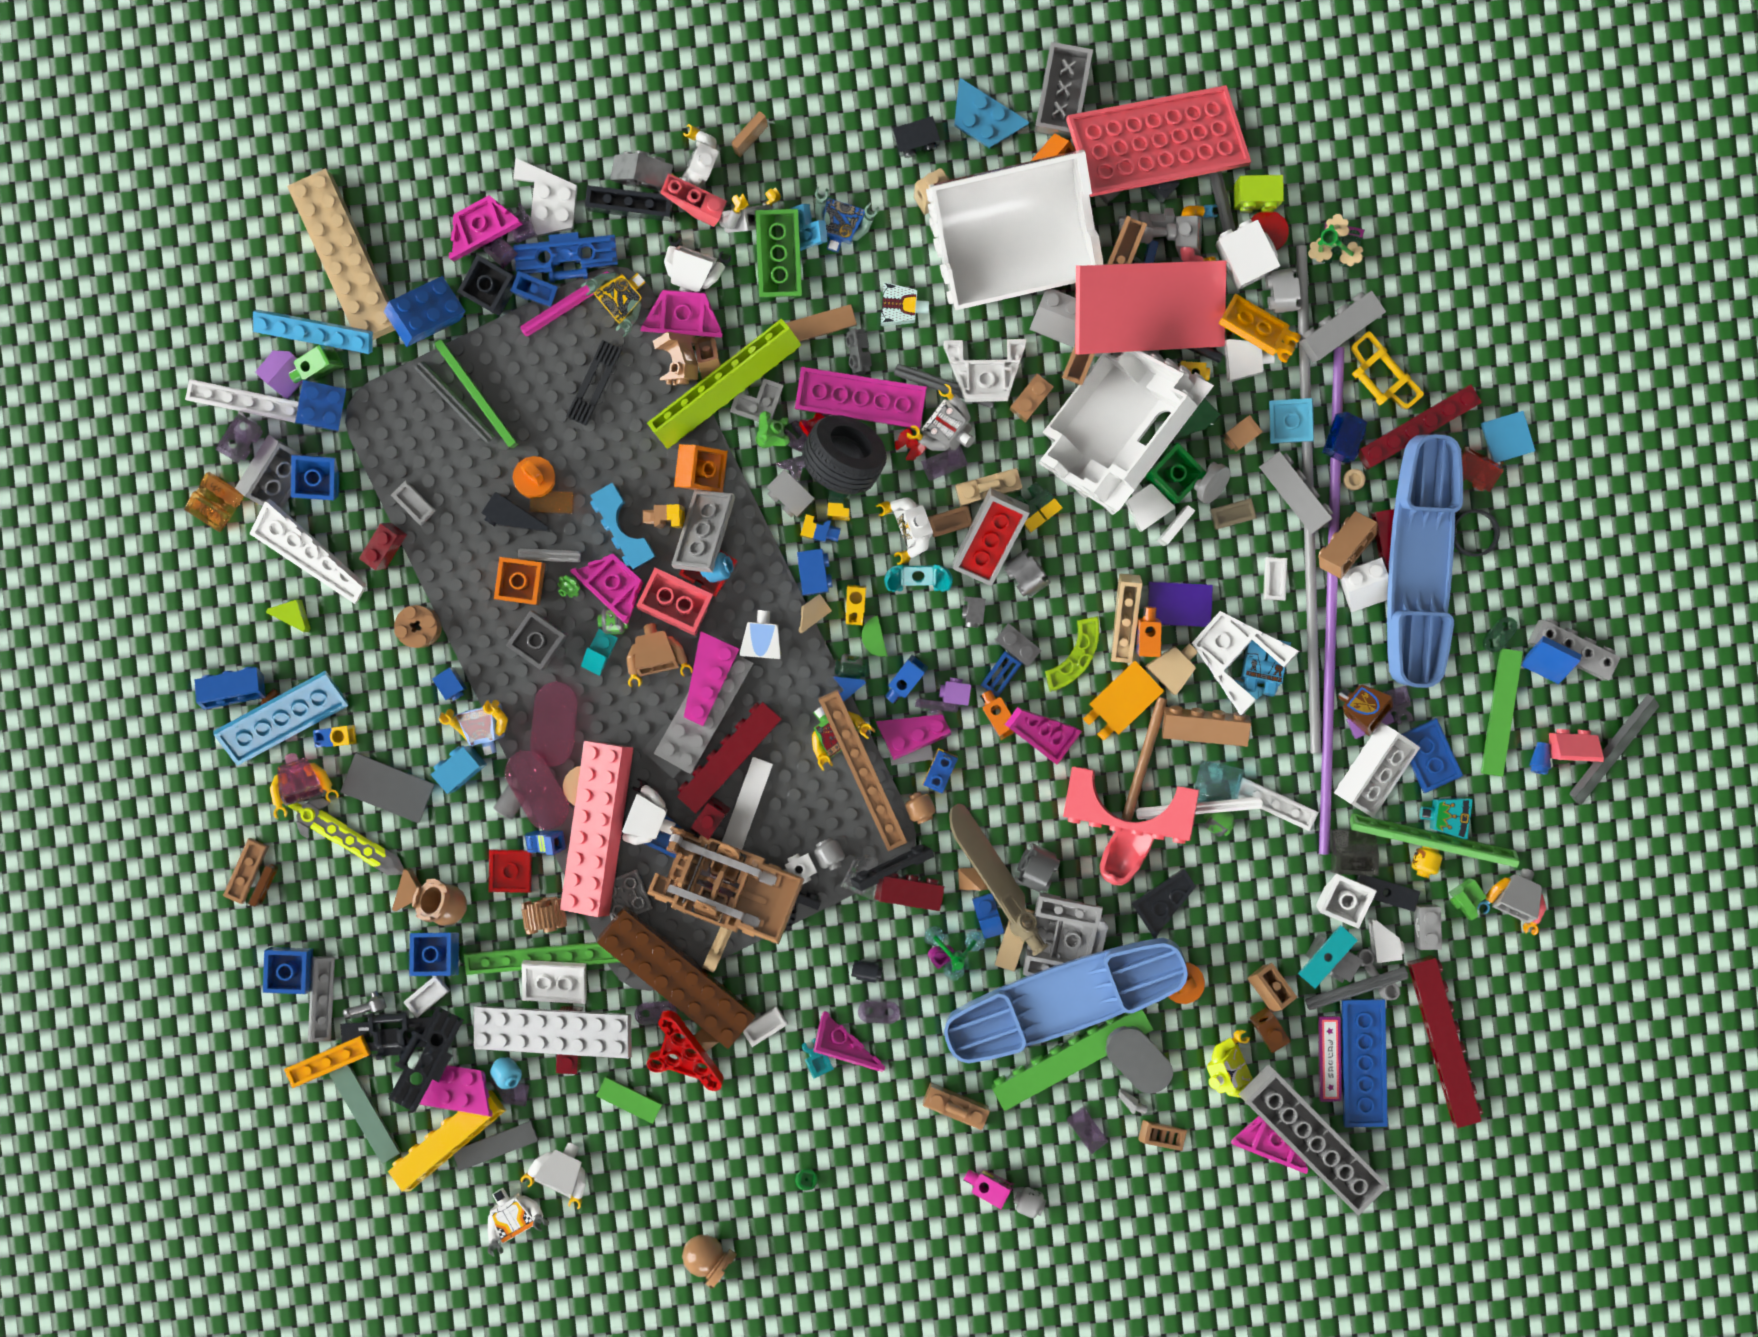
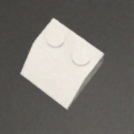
(1365, 584)
(1345, 900)

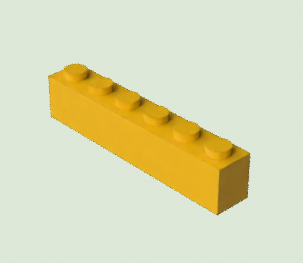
(441, 1145)

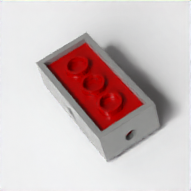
(991, 537)

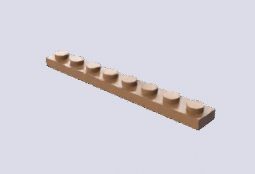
(862, 770)

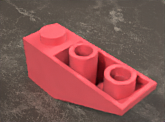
(693, 200)

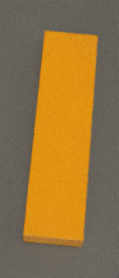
(327, 1061)

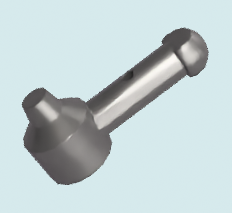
(375, 1004)

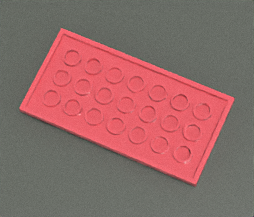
(1159, 140)

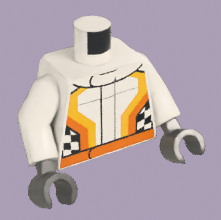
(511, 1218)

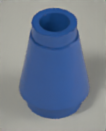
(1540, 760)

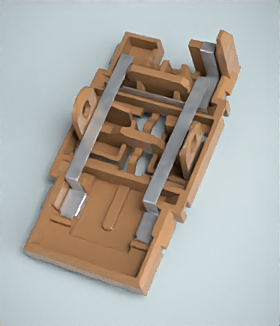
(761, 902)

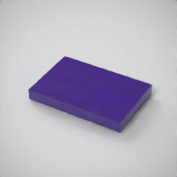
(1181, 603)

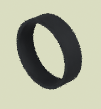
(1496, 533)

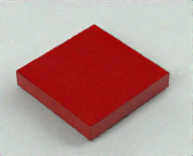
(510, 871)

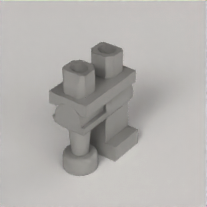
(1157, 224)

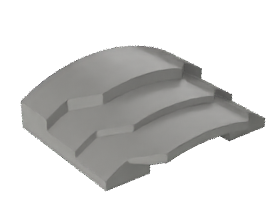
(1068, 928)

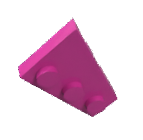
(913, 733)

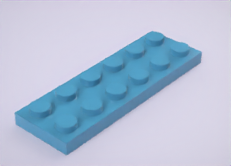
(281, 718)

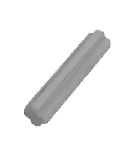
(549, 555)

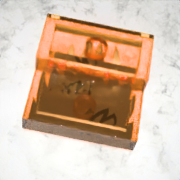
(214, 502)

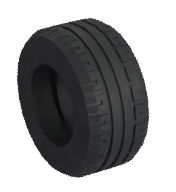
(844, 454)

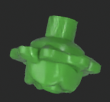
(569, 586)

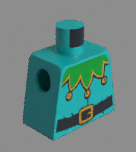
(1449, 816)

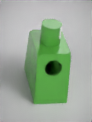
(316, 364)

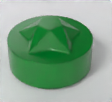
(806, 1179)

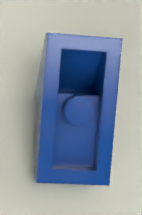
(533, 289)
(849, 686)
(988, 915)

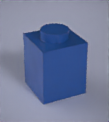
(450, 684)

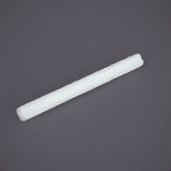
(1207, 807)

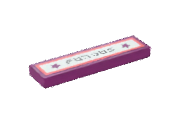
(1329, 1058)

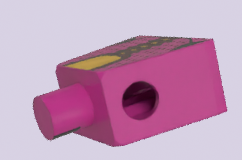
(998, 1187)

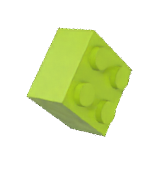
(1258, 193)

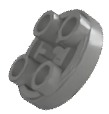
(1212, 483)

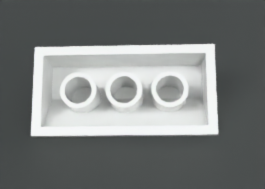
(1377, 769)

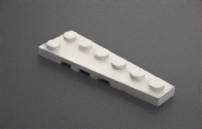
(293, 542)

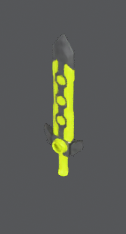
(341, 834)

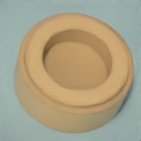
(1354, 479)

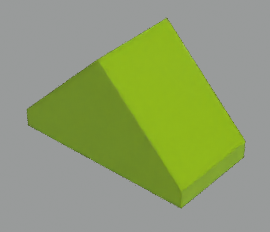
(292, 614)

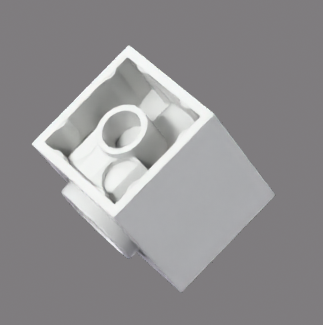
(1248, 253)

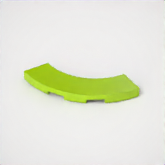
(1079, 657)

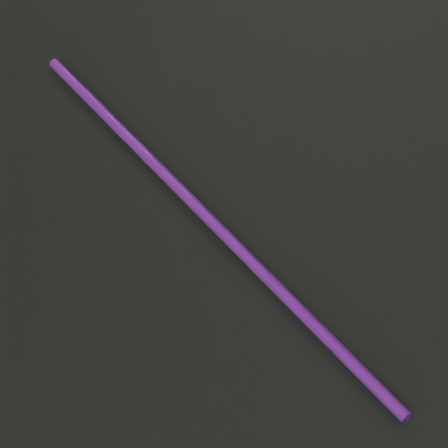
(1331, 617)

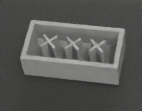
(1062, 88)

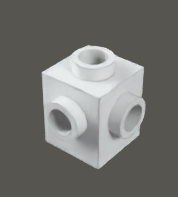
(806, 863)

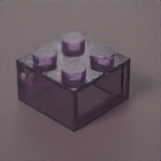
(242, 437)

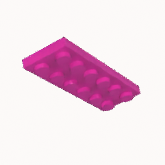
(860, 397)

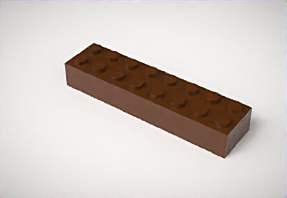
(676, 977)

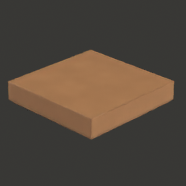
(749, 134)

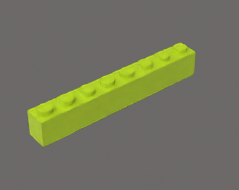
(724, 383)

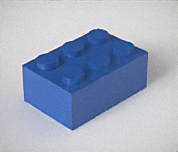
(424, 311)

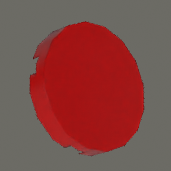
(1274, 226)

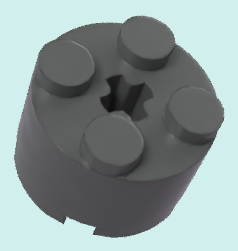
(1036, 868)

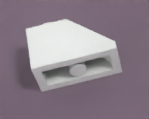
(1384, 943)

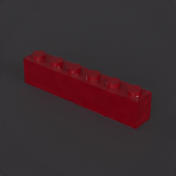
(1419, 425)
(729, 756)

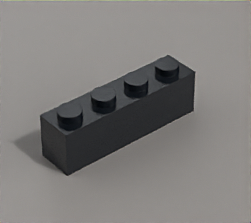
(629, 203)

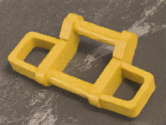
(1383, 355)

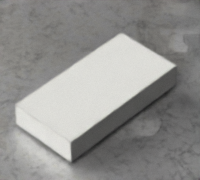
(1275, 578)
(426, 996)
(765, 1026)

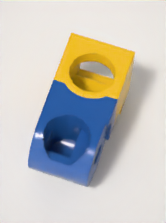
(335, 736)

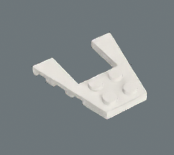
(1224, 641)

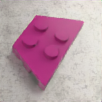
(479, 226)
(683, 314)
(612, 584)
(459, 1091)
(1264, 1141)

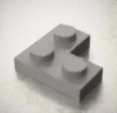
(766, 401)

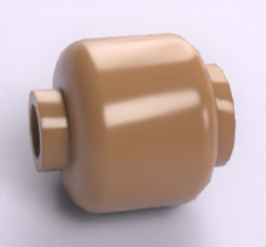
(920, 807)

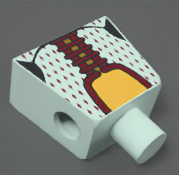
(900, 305)

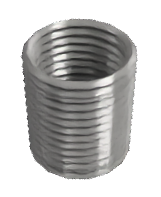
(507, 804)

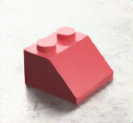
(1575, 746)

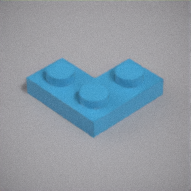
(810, 232)

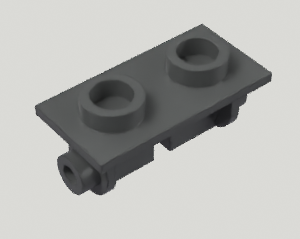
(858, 360)

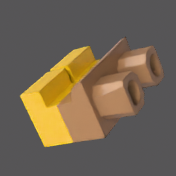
(663, 514)

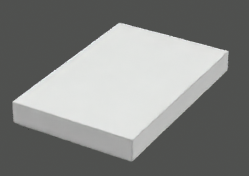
(554, 981)

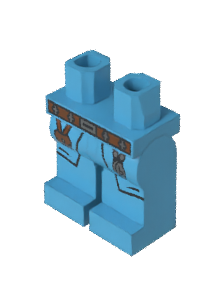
(1261, 670)

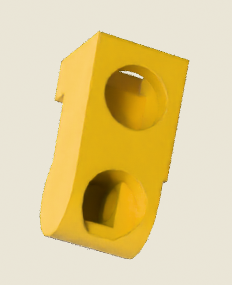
(855, 604)

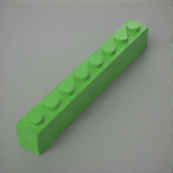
(1062, 1061)

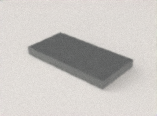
(387, 788)

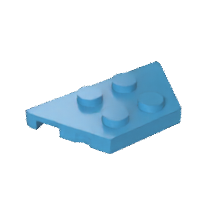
(984, 117)

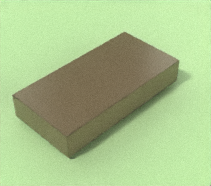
(1233, 514)

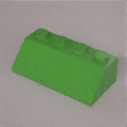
(778, 253)

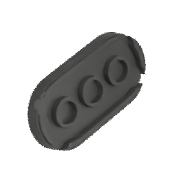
(1139, 1059)

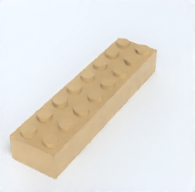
(342, 252)

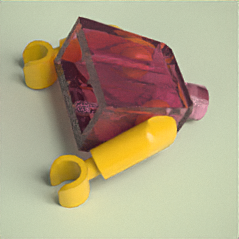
(297, 782)

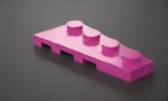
(709, 673)

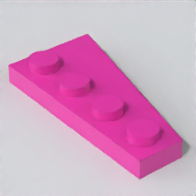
(1044, 734)

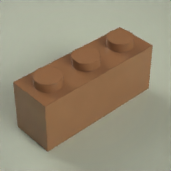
(1347, 544)

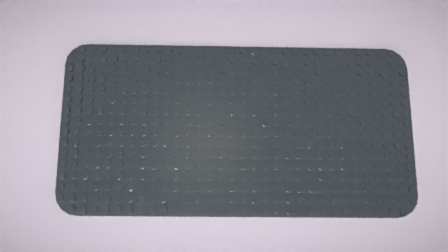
(530, 381)

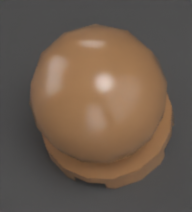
(439, 902)
(705, 1258)

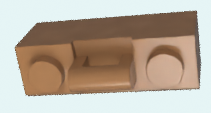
(956, 1106)

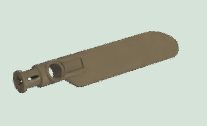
(995, 876)

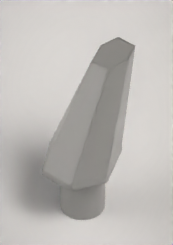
(1131, 1102)

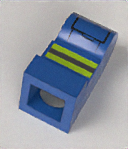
(544, 842)

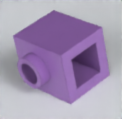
(955, 692)

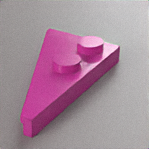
(838, 1043)

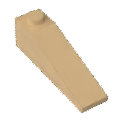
(1126, 617)

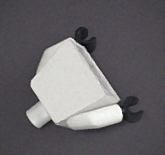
(691, 268)
(645, 817)

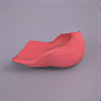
(1124, 856)

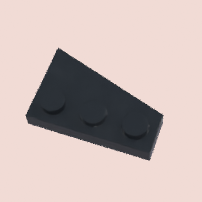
(1163, 900)

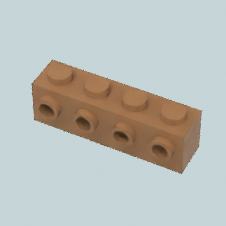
(1206, 726)

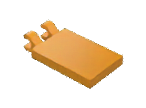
(1259, 328)
(1123, 700)

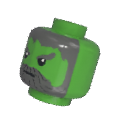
(611, 623)
(1219, 823)

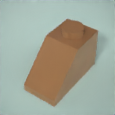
(707, 355)
(1242, 433)

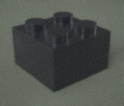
(487, 285)

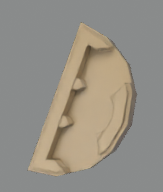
(571, 784)

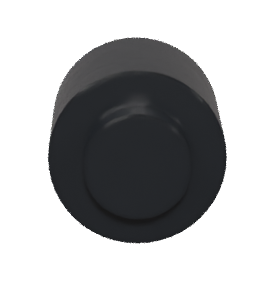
(867, 970)

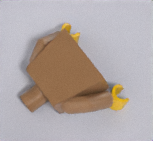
(654, 654)

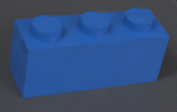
(229, 688)

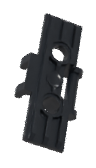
(389, 1040)
(431, 1062)

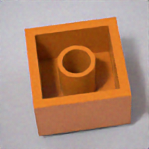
(519, 581)

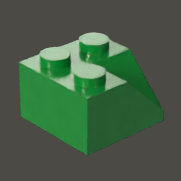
(1175, 473)

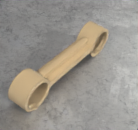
(717, 949)

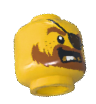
(1426, 861)

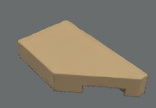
(813, 612)

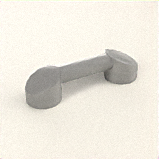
(1387, 992)

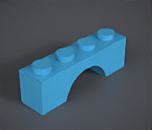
(609, 503)

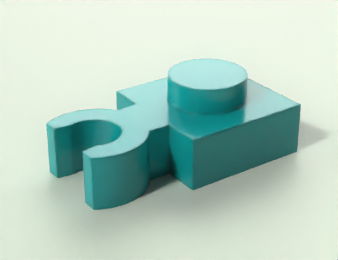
(817, 1063)

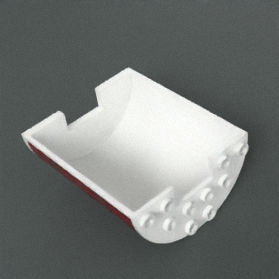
(1014, 229)

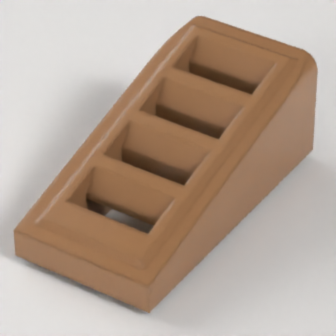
(1149, 1133)

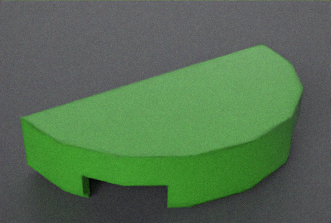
(873, 638)

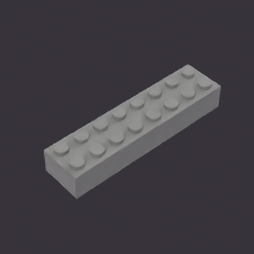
(1313, 1140)

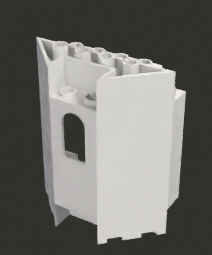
(1108, 415)

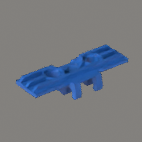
(566, 248)

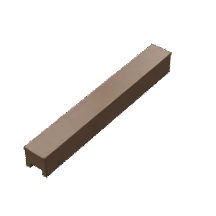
(1122, 254)

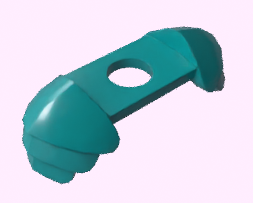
(902, 576)

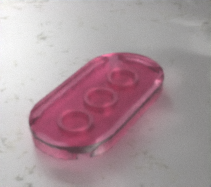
(554, 723)
(536, 790)

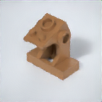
(682, 356)

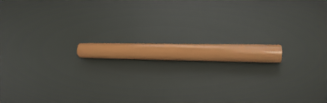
(1144, 758)

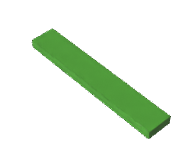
(476, 394)
(1501, 712)

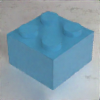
(458, 769)

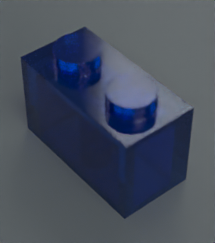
(1345, 437)

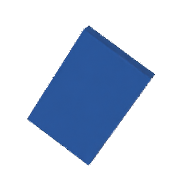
(1434, 761)

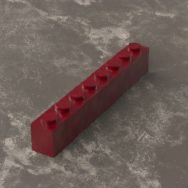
(1444, 1041)

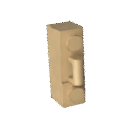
(977, 489)

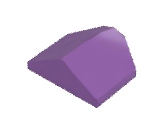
(276, 372)

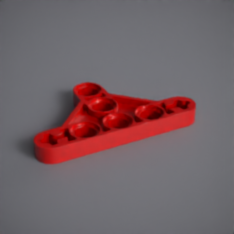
(687, 1062)

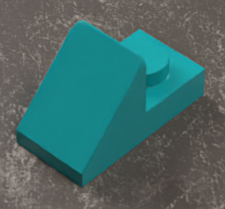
(599, 652)

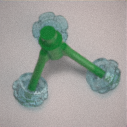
(954, 968)

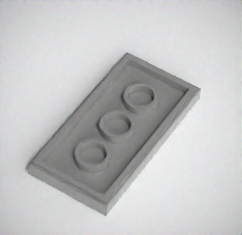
(703, 531)

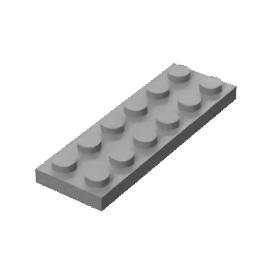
(687, 740)

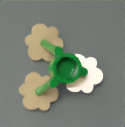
(1331, 238)

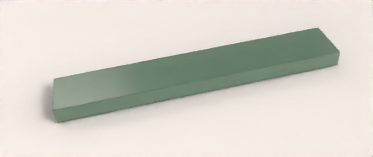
(365, 1112)

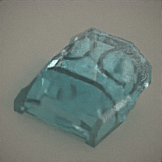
(1218, 782)

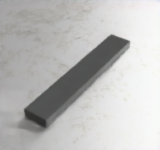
(1614, 749)

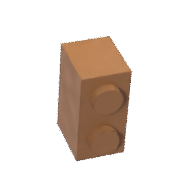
(1031, 398)
(1272, 987)

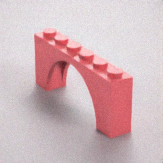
(1084, 805)

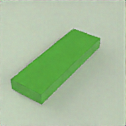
(629, 1099)

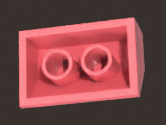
(674, 601)

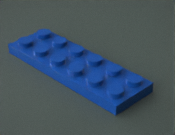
(1364, 1063)

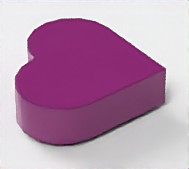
(939, 956)

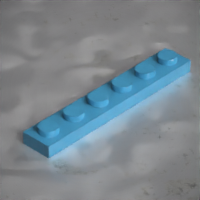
(313, 331)

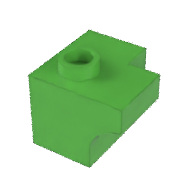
(1467, 898)

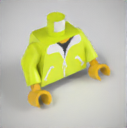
(1228, 1067)

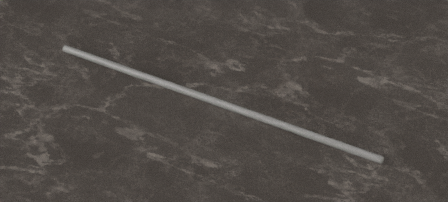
(1309, 539)

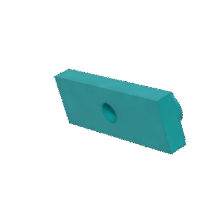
(1337, 945)

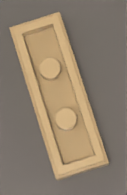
(1010, 948)

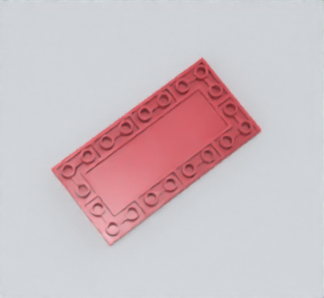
(1149, 306)

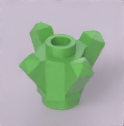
(771, 431)

